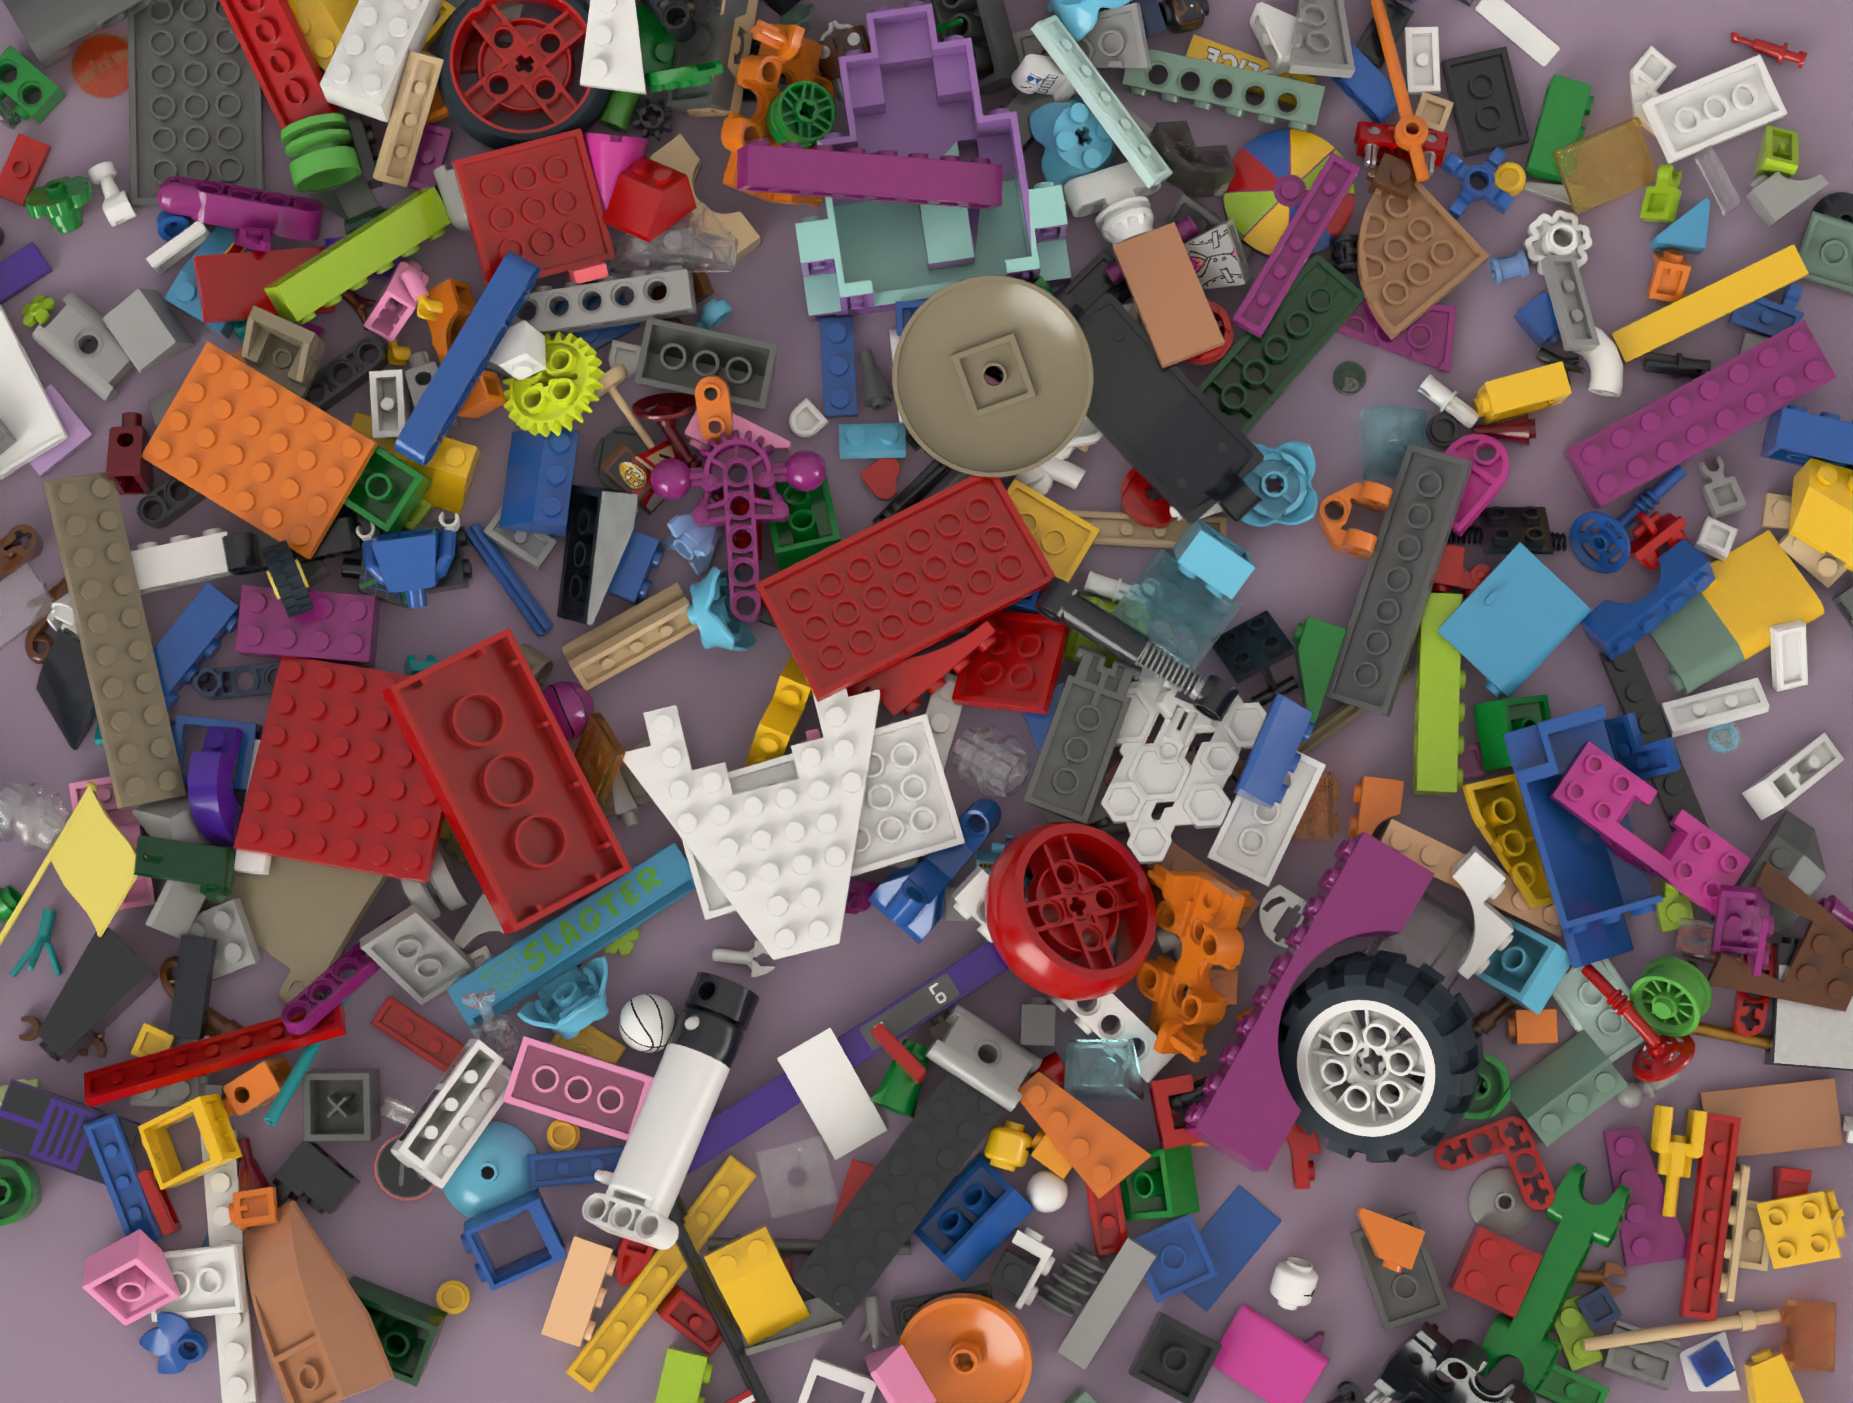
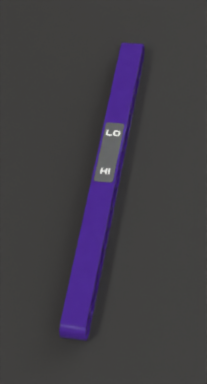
(858, 1045)

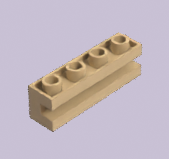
(629, 637)

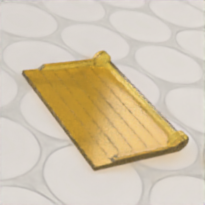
(1605, 165)

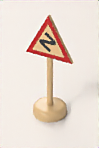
(654, 453)

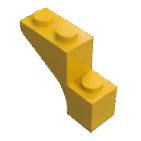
(781, 716)

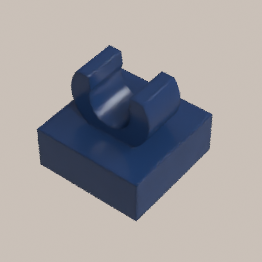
(1598, 1307)

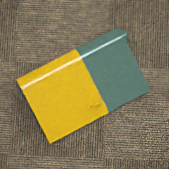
(1734, 614)

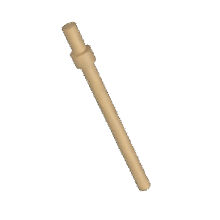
(1743, 1320)

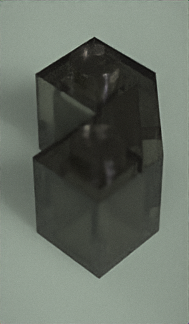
(1195, 170)

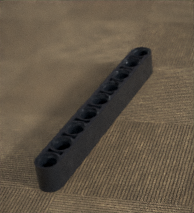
(334, 393)

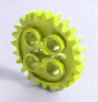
(558, 392)

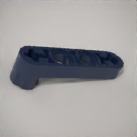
(260, 688)

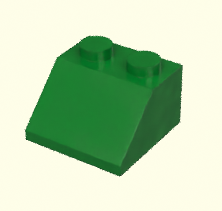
(1502, 717)
(1161, 1186)

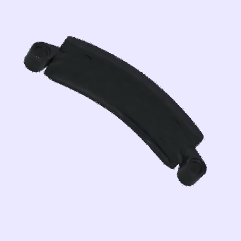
(1162, 418)

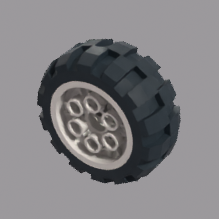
(1393, 996)

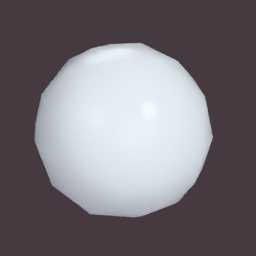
(1046, 1191)

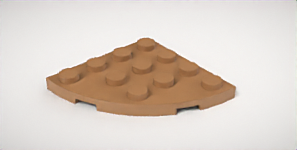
(1411, 256)

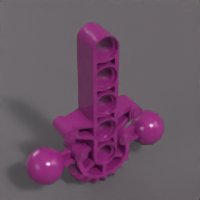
(673, 479)

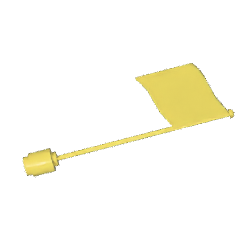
(91, 862)

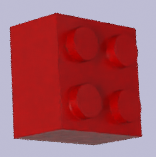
(1494, 1271)

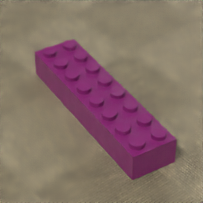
(1699, 414)

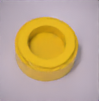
(1510, 178)

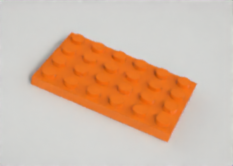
(259, 450)

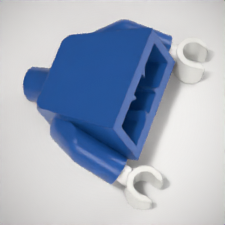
(410, 558)

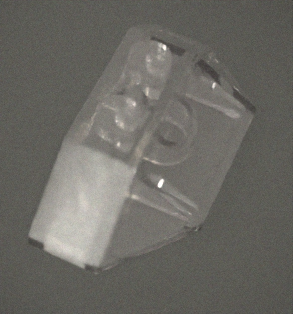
(694, 242)

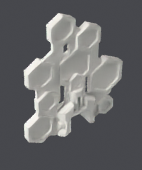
(1161, 772)

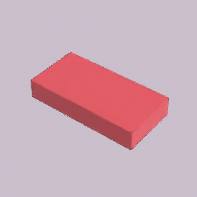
(586, 272)

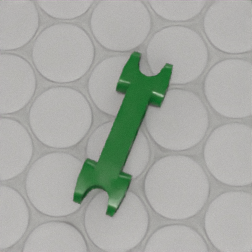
(1577, 1230)

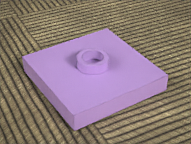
(75, 429)

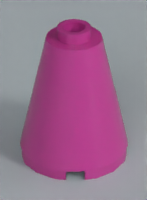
(609, 157)

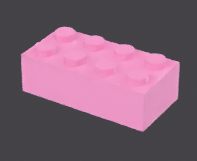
(577, 1088)

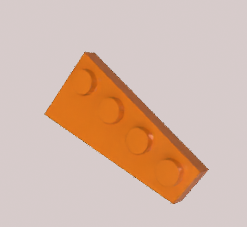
(1085, 1139)

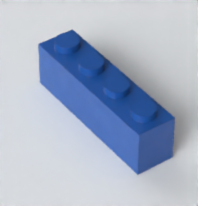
(193, 639)

